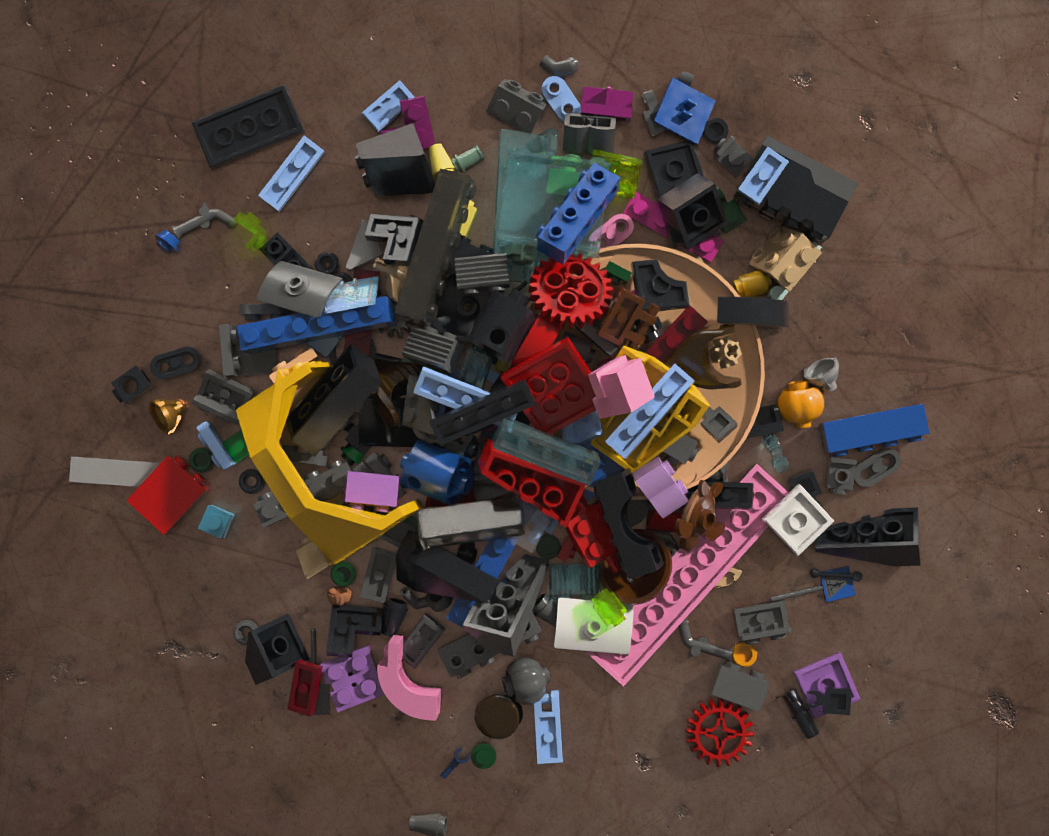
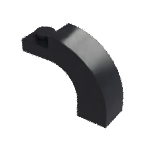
(753, 311)

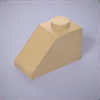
(312, 558)

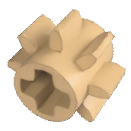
(725, 352)

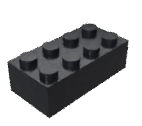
(333, 400)

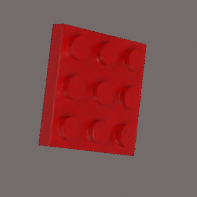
(558, 385)

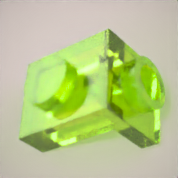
(251, 223)

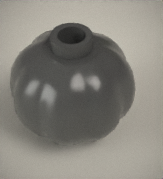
(525, 681)

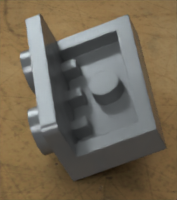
(516, 105)
(222, 396)
(762, 621)

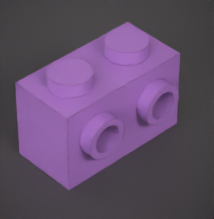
(370, 491)

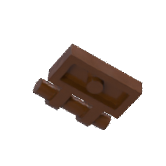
(622, 316)

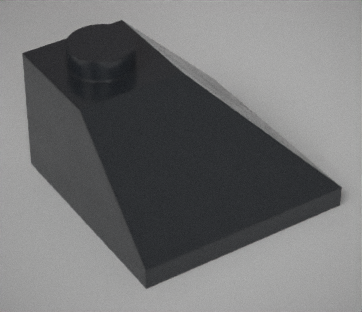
(273, 649)

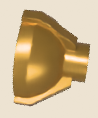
(166, 414)

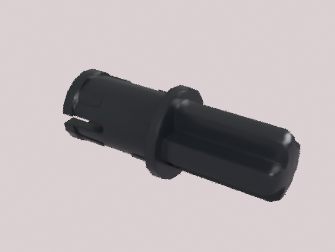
(801, 714)

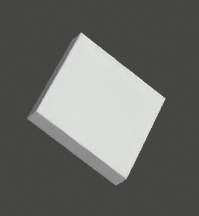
(798, 519)

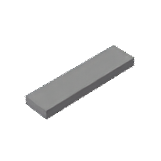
(110, 471)

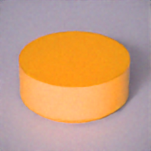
(744, 654)

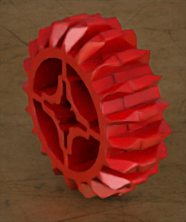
(696, 730)

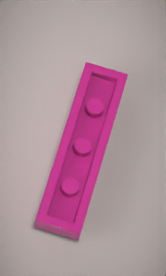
(649, 215)

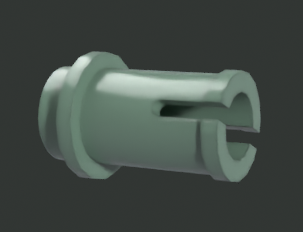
(467, 159)

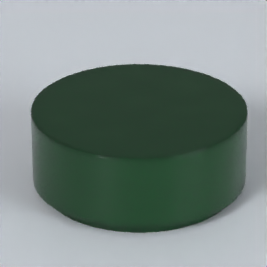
(343, 574)

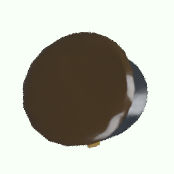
(498, 716)

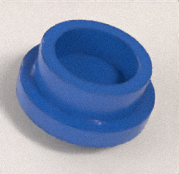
(167, 241)

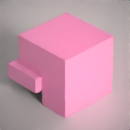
(620, 387)

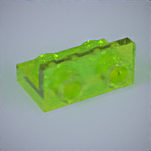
(626, 168)

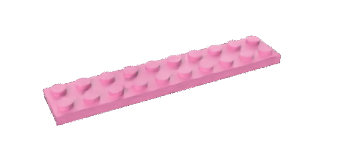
(694, 577)

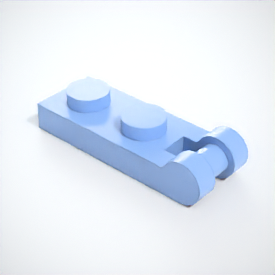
(548, 730)

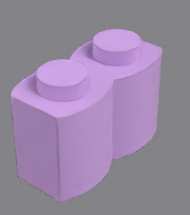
(660, 486)

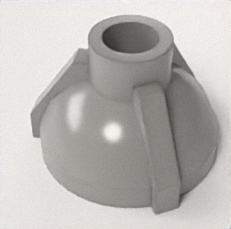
(823, 374)

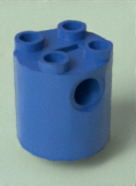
(436, 472)

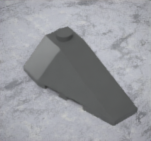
(506, 616)

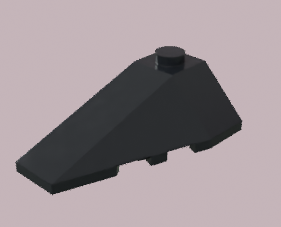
(884, 539)

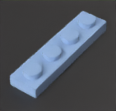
(448, 390)
(646, 417)

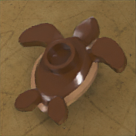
(699, 516)

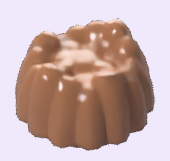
(339, 595)

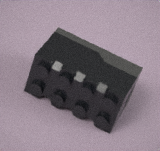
(804, 195)

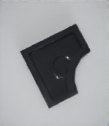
(657, 287)

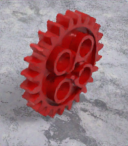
(570, 291)

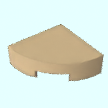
(731, 576)

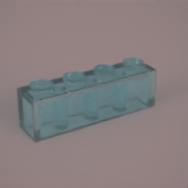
(546, 450)

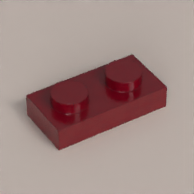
(304, 687)

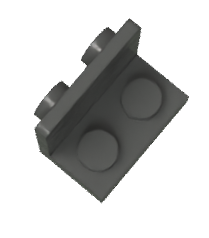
(239, 363)

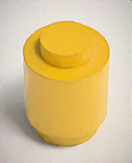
(752, 284)

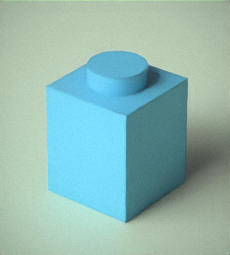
(216, 521)

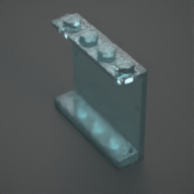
(534, 189)

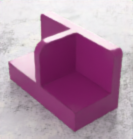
(607, 103)

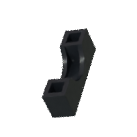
(637, 554)

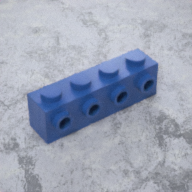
(578, 213)
(874, 428)

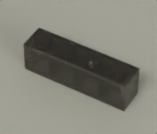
(470, 522)

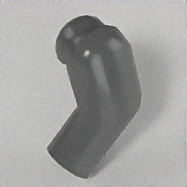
(560, 69)
(667, 537)

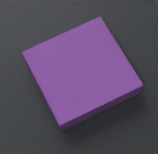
(821, 674)

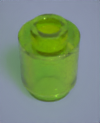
(609, 608)

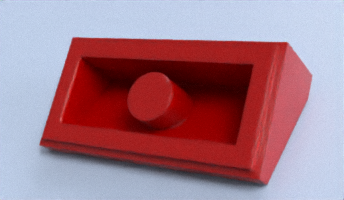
(656, 522)

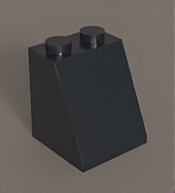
(395, 163)

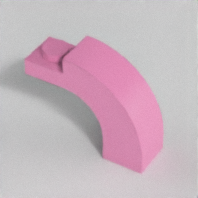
(400, 690)

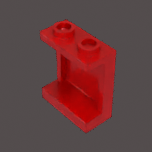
(168, 493)

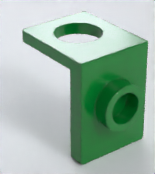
(236, 446)

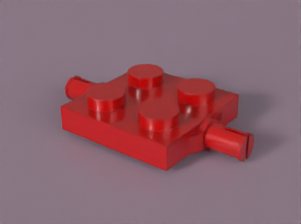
(592, 535)

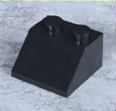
(693, 210)

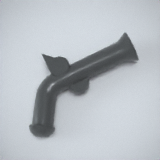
(203, 220)
(701, 645)

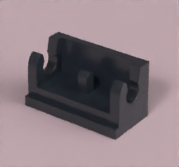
(766, 422)

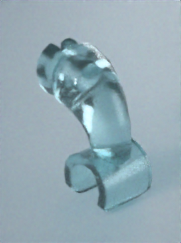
(773, 446)

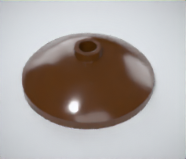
(641, 588)

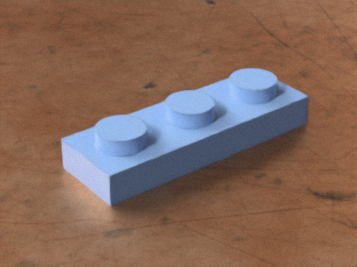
(291, 173)

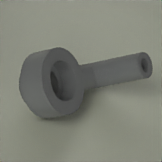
(434, 601)

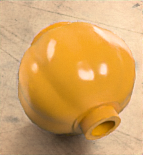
(800, 403)

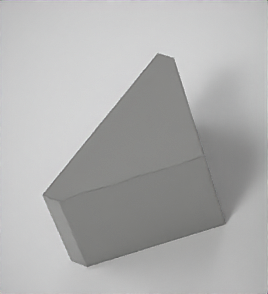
(363, 251)

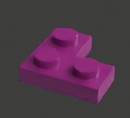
(416, 112)

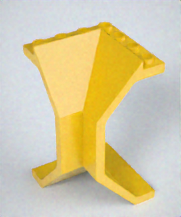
(331, 527)

